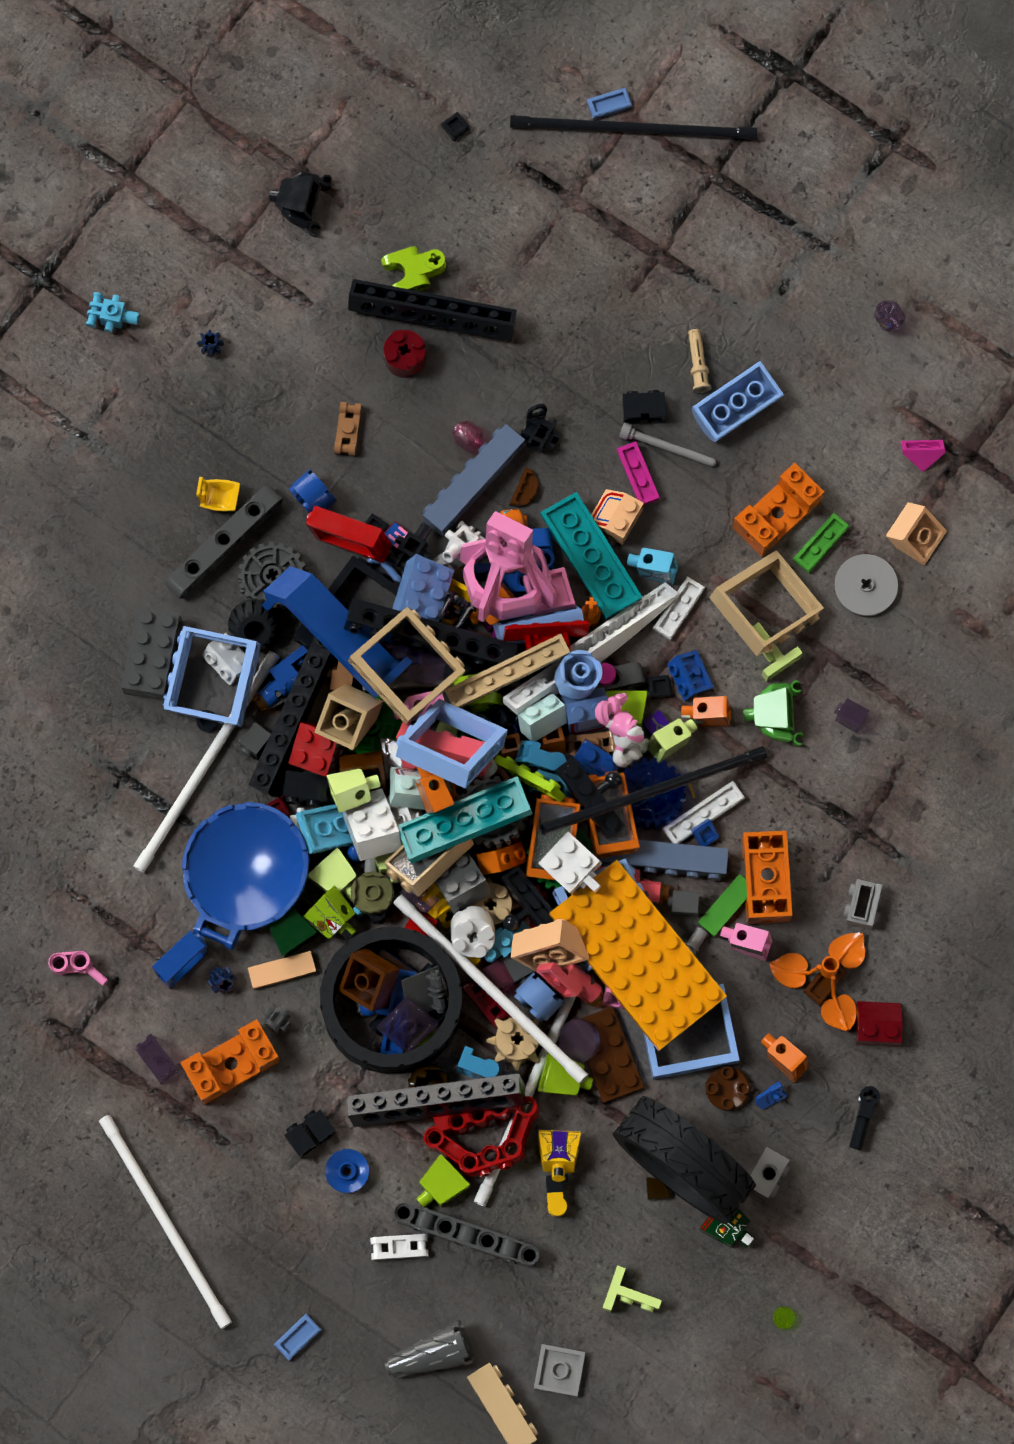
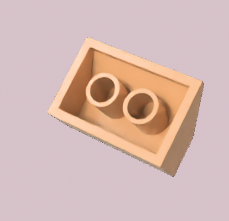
(549, 943)

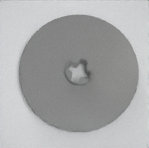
(866, 601)

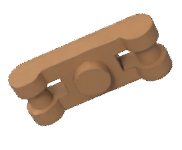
(347, 428)
(596, 738)

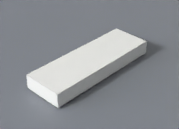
(679, 608)

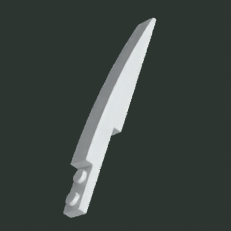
(599, 643)

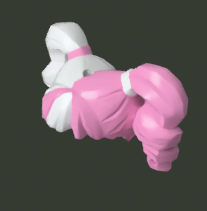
(626, 734)

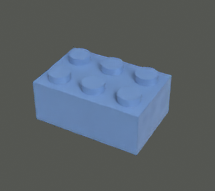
(423, 587)

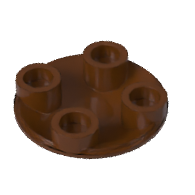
(727, 1088)

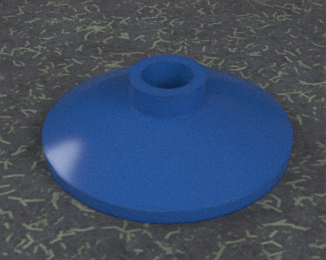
(347, 1159)

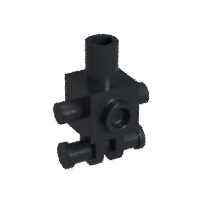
(411, 545)

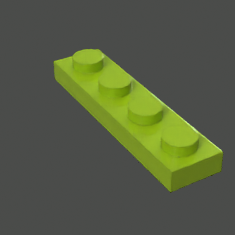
(526, 776)

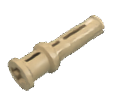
(699, 370)

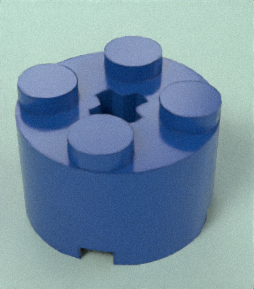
(312, 492)

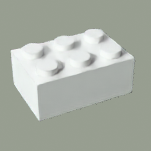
(373, 827)

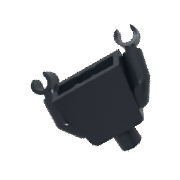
(299, 197)

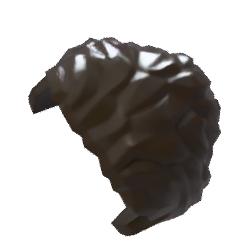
(428, 1075)

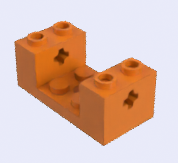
(794, 495)
(767, 899)
(249, 1048)

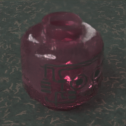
(468, 436)

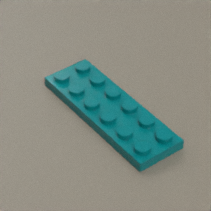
(591, 555)
(464, 820)

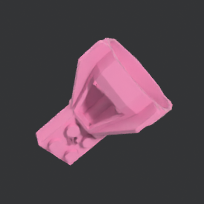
(508, 549)

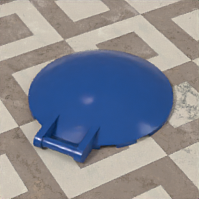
(244, 869)

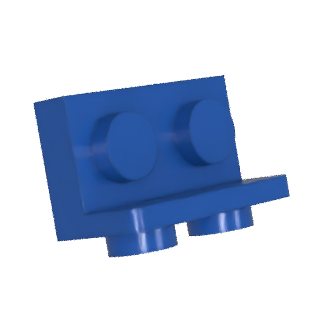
(690, 675)
(594, 759)

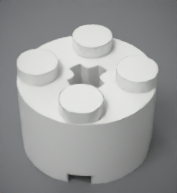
(472, 932)

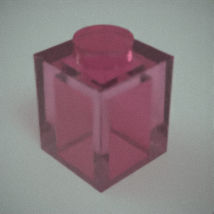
(499, 976)

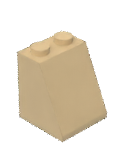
(348, 716)

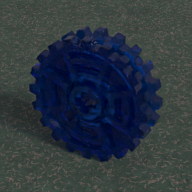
(661, 807)

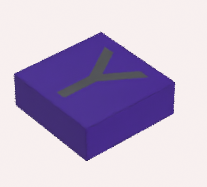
(655, 722)

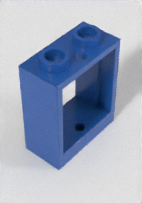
(180, 959)

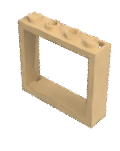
(793, 585)
(382, 689)

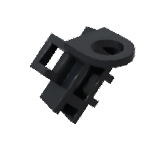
(534, 422)

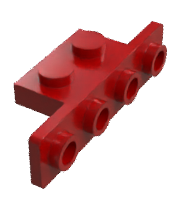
(537, 633)

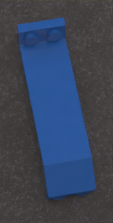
(326, 619)

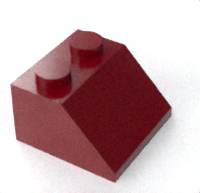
(879, 1024)

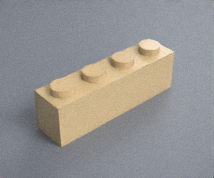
(501, 1407)

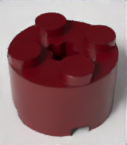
(400, 342)

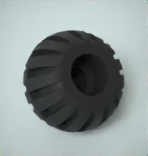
(242, 626)

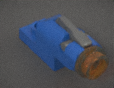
(284, 675)

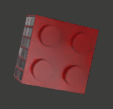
(315, 751)

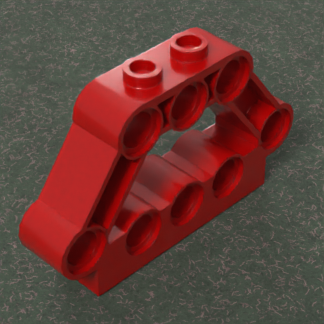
(517, 1136)

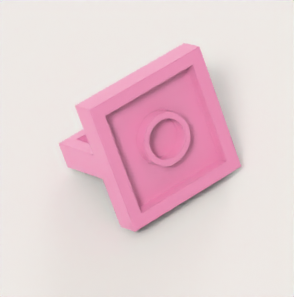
(564, 596)

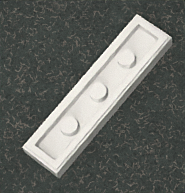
(710, 808)

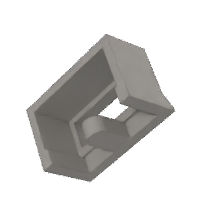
(868, 920)

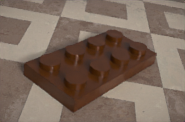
(613, 1063)

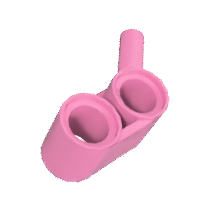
(70, 965)

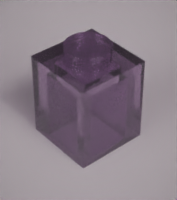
(851, 715)

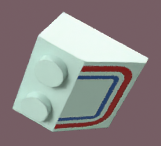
(404, 789)

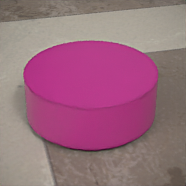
(608, 674)

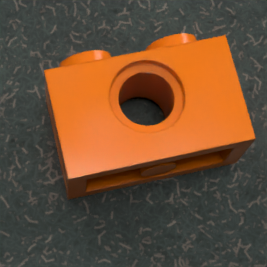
(501, 859)

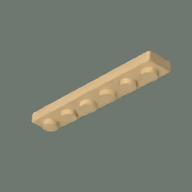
(508, 671)

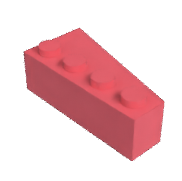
(446, 744)

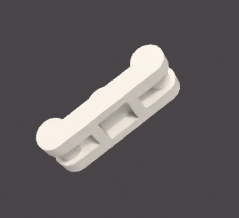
(399, 1247)

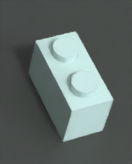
(542, 718)

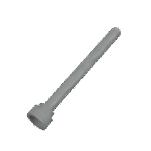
(629, 432)

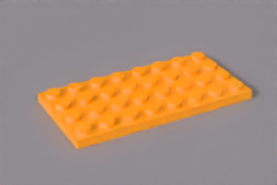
(640, 956)

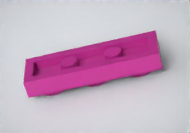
(637, 473)

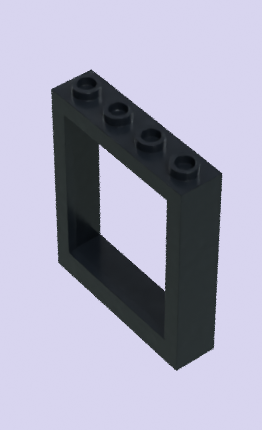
(305, 638)

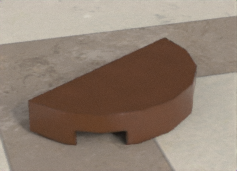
(526, 489)

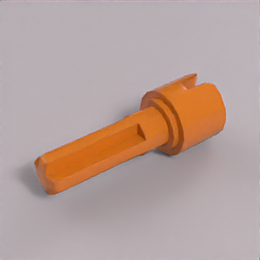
(591, 612)

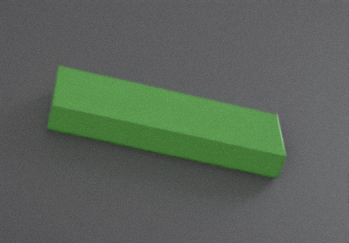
(821, 543)
(724, 907)

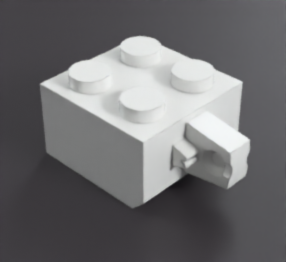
(571, 864)

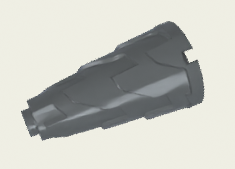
(441, 1350)

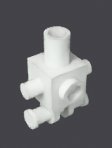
(463, 535)

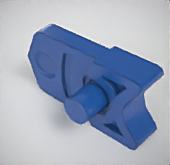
(770, 1096)

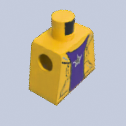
(559, 1152)

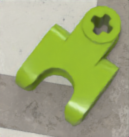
(416, 266)

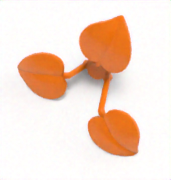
(847, 951)

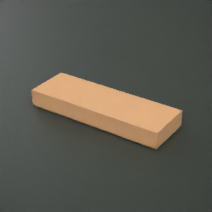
(281, 970)

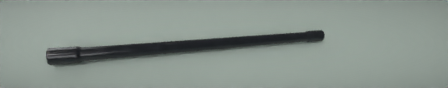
(746, 133)
(559, 823)

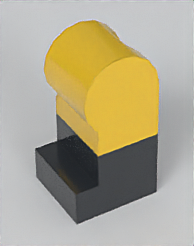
(556, 1203)

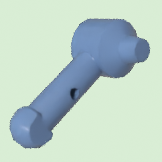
(388, 568)

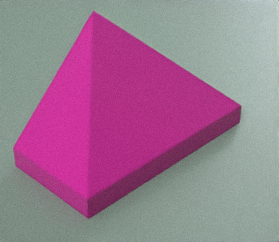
(923, 452)

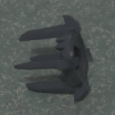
(463, 614)

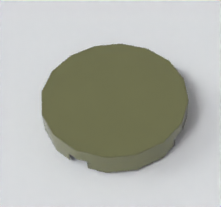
(372, 893)

